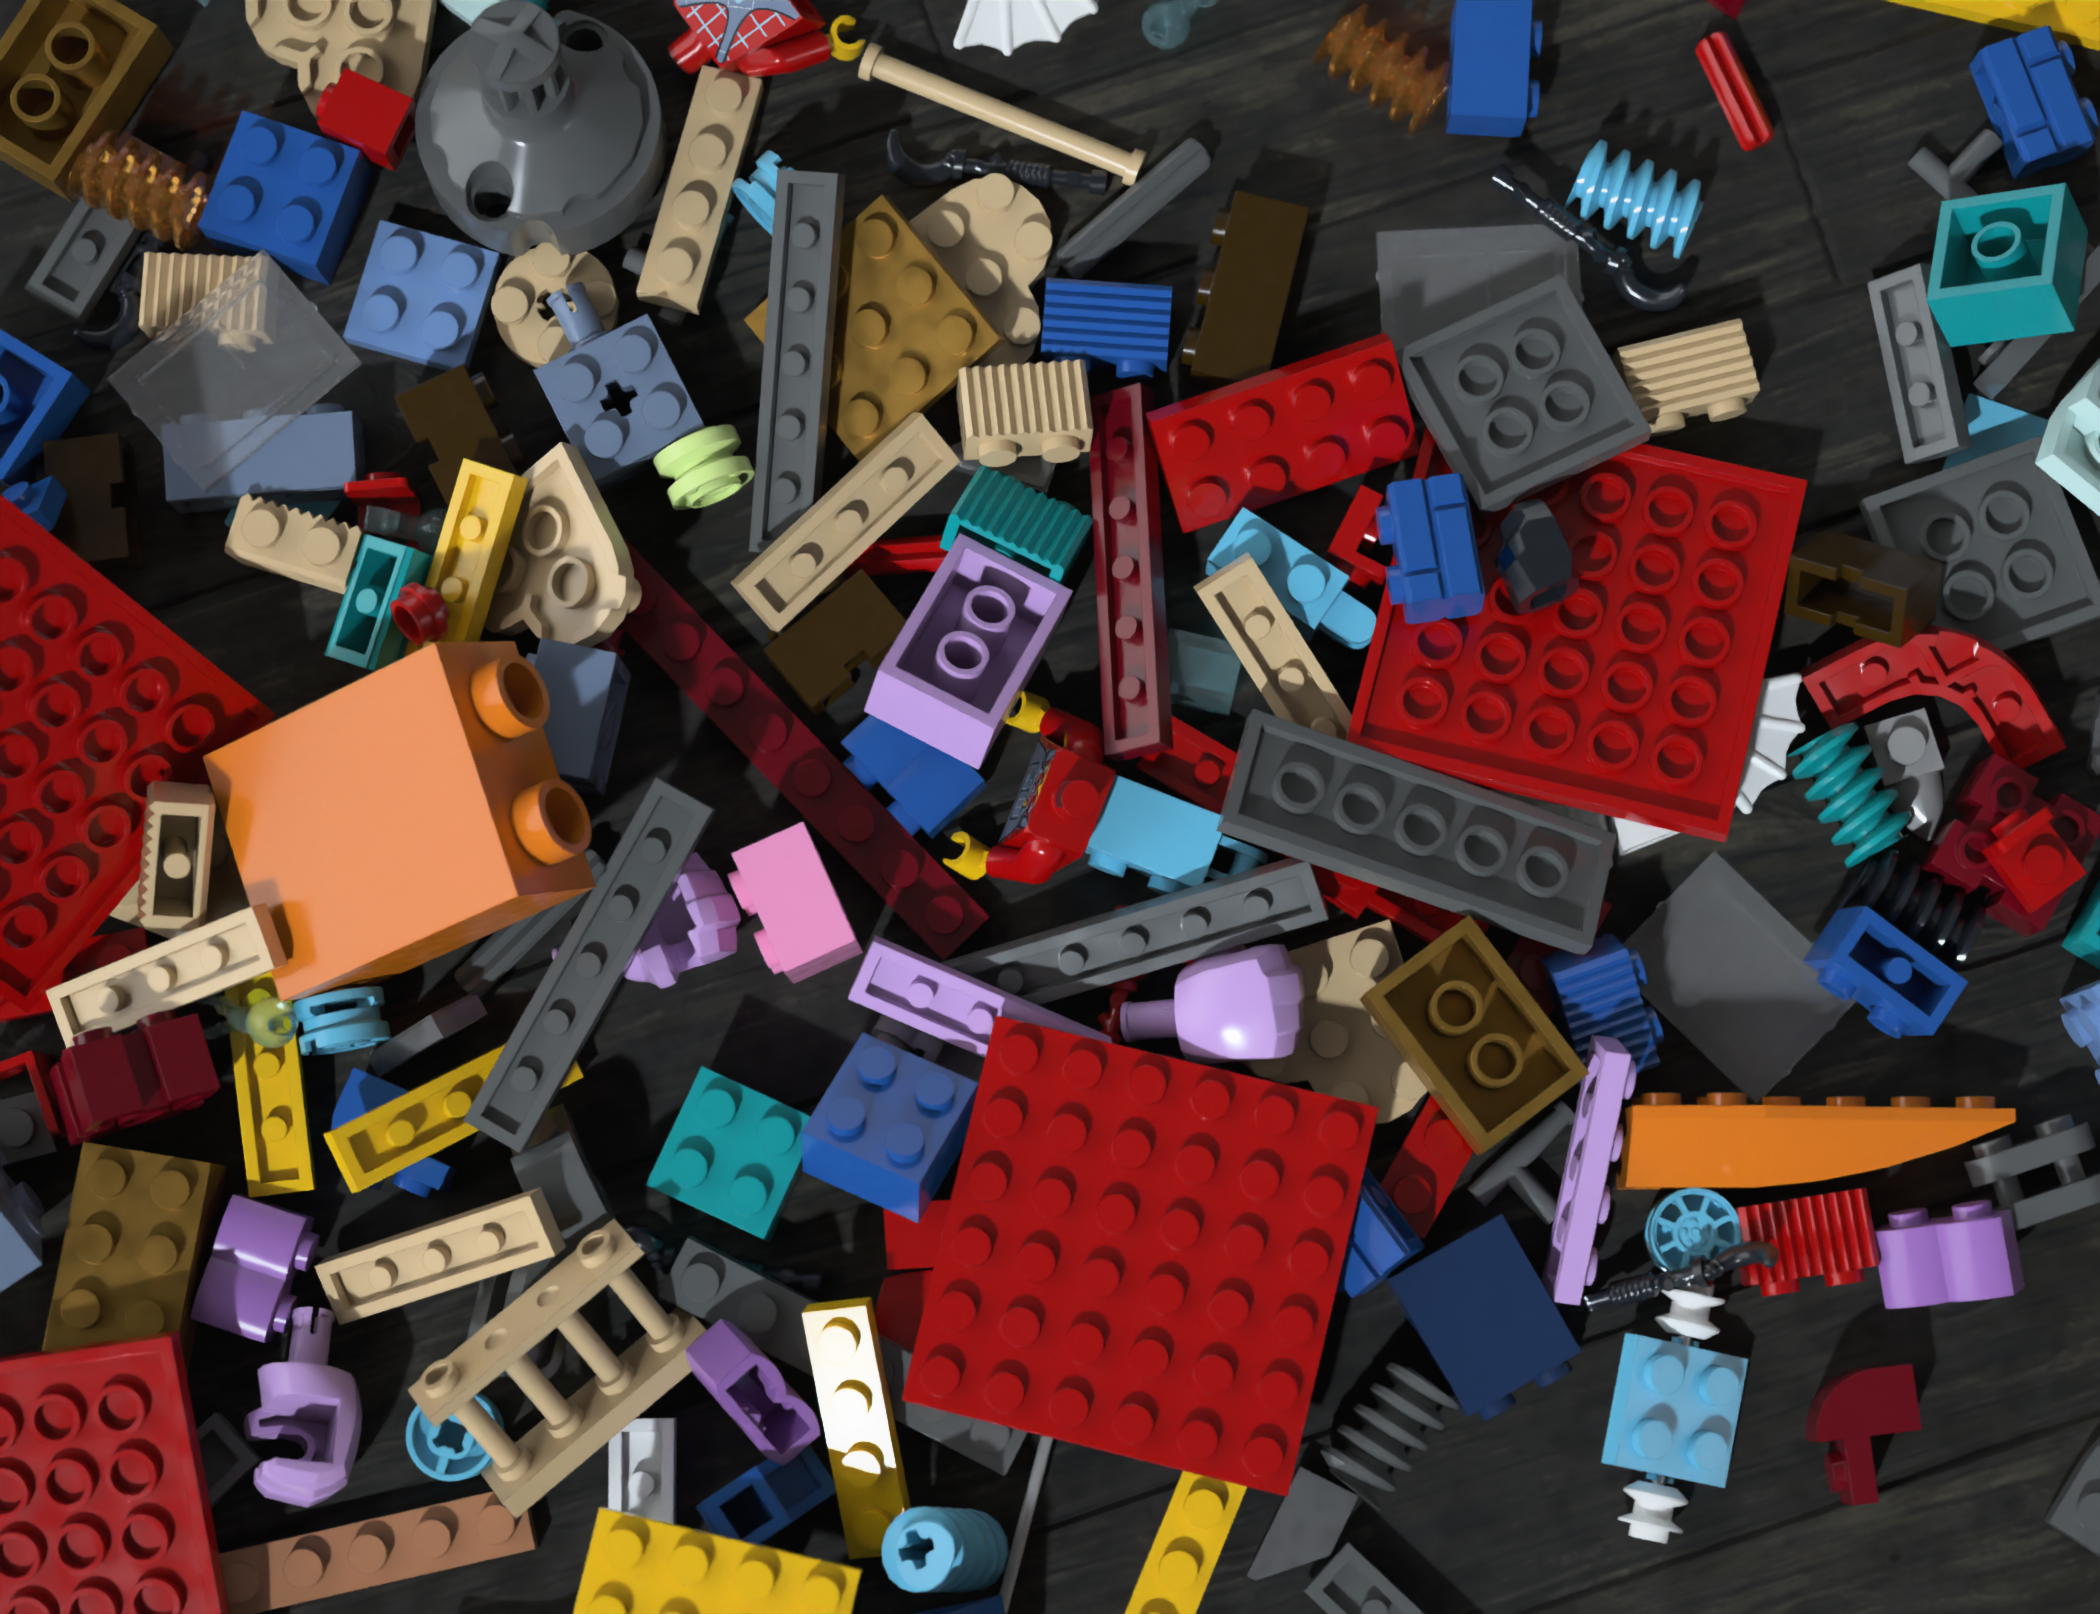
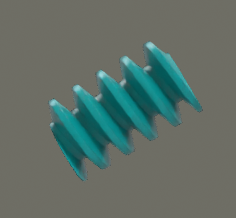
(1850, 793)

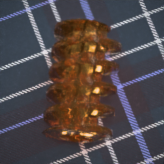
(1385, 67)
(140, 189)

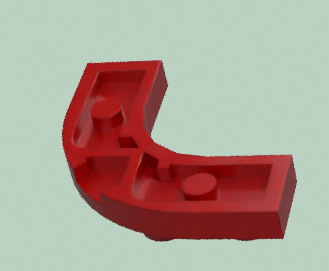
(1943, 665)

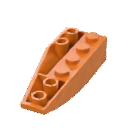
(1783, 1143)

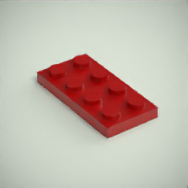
(1284, 432)

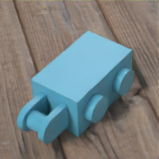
(1301, 580)
(1162, 839)

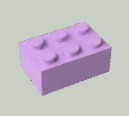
(968, 651)

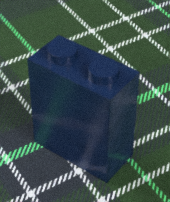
(1484, 1318)

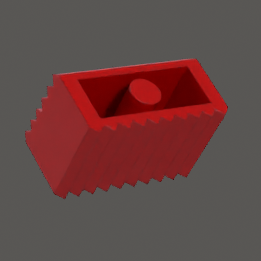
(1814, 1237)

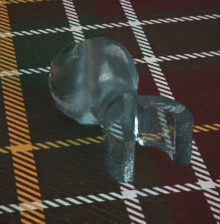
(1170, 21)
(392, 523)
(262, 1021)

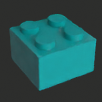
(2007, 265)
(732, 1154)

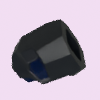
(1535, 558)

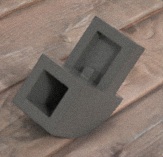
(567, 1180)

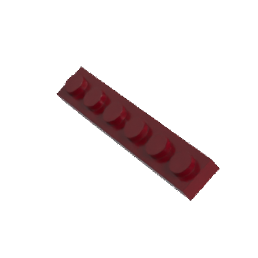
(1129, 576)

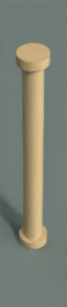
(1002, 114)

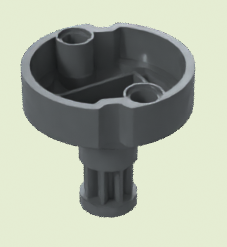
(541, 127)

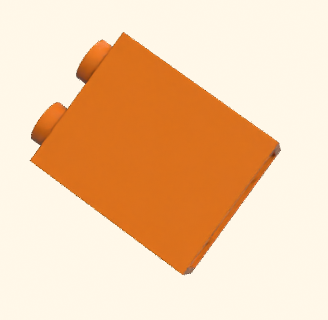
(403, 816)

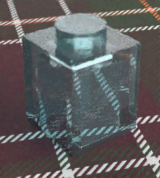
(1202, 671)

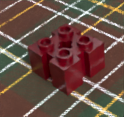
(1987, 798)
(132, 1078)

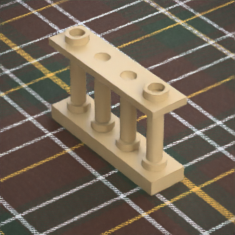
(595, 1412)

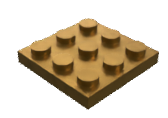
(896, 328)

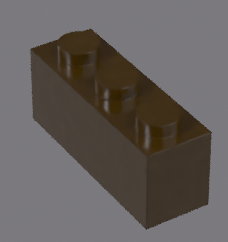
(1245, 291)

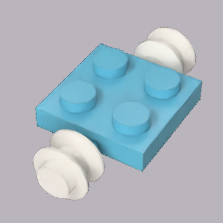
(1673, 1412)

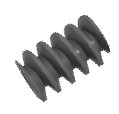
(1387, 1432)

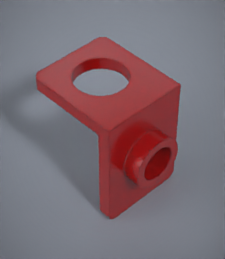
(385, 491)
(38, 1066)

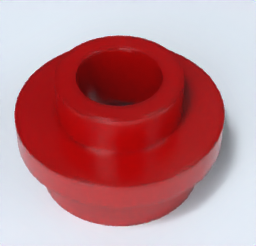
(420, 614)

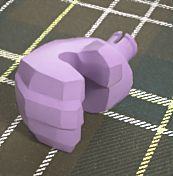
(690, 929)
(1227, 1007)
(310, 1407)

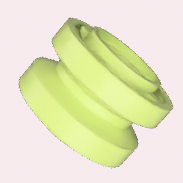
(704, 467)

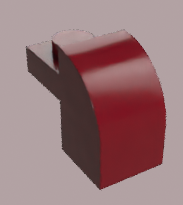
(1853, 1409)

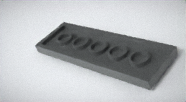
(1417, 832)

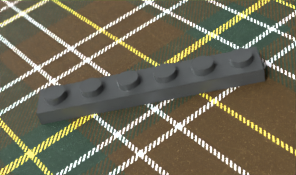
(797, 351)
(1152, 933)
(589, 965)
(771, 1316)

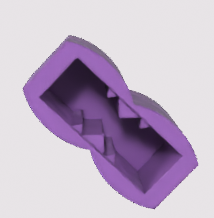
(1948, 1257)
(254, 1269)
(752, 1392)

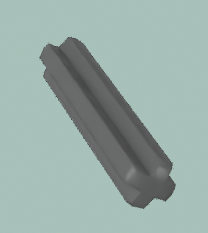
(1133, 208)
(514, 941)

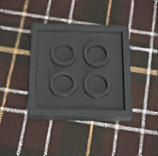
(1521, 396)
(2003, 542)

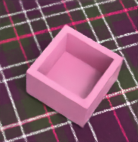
(796, 904)

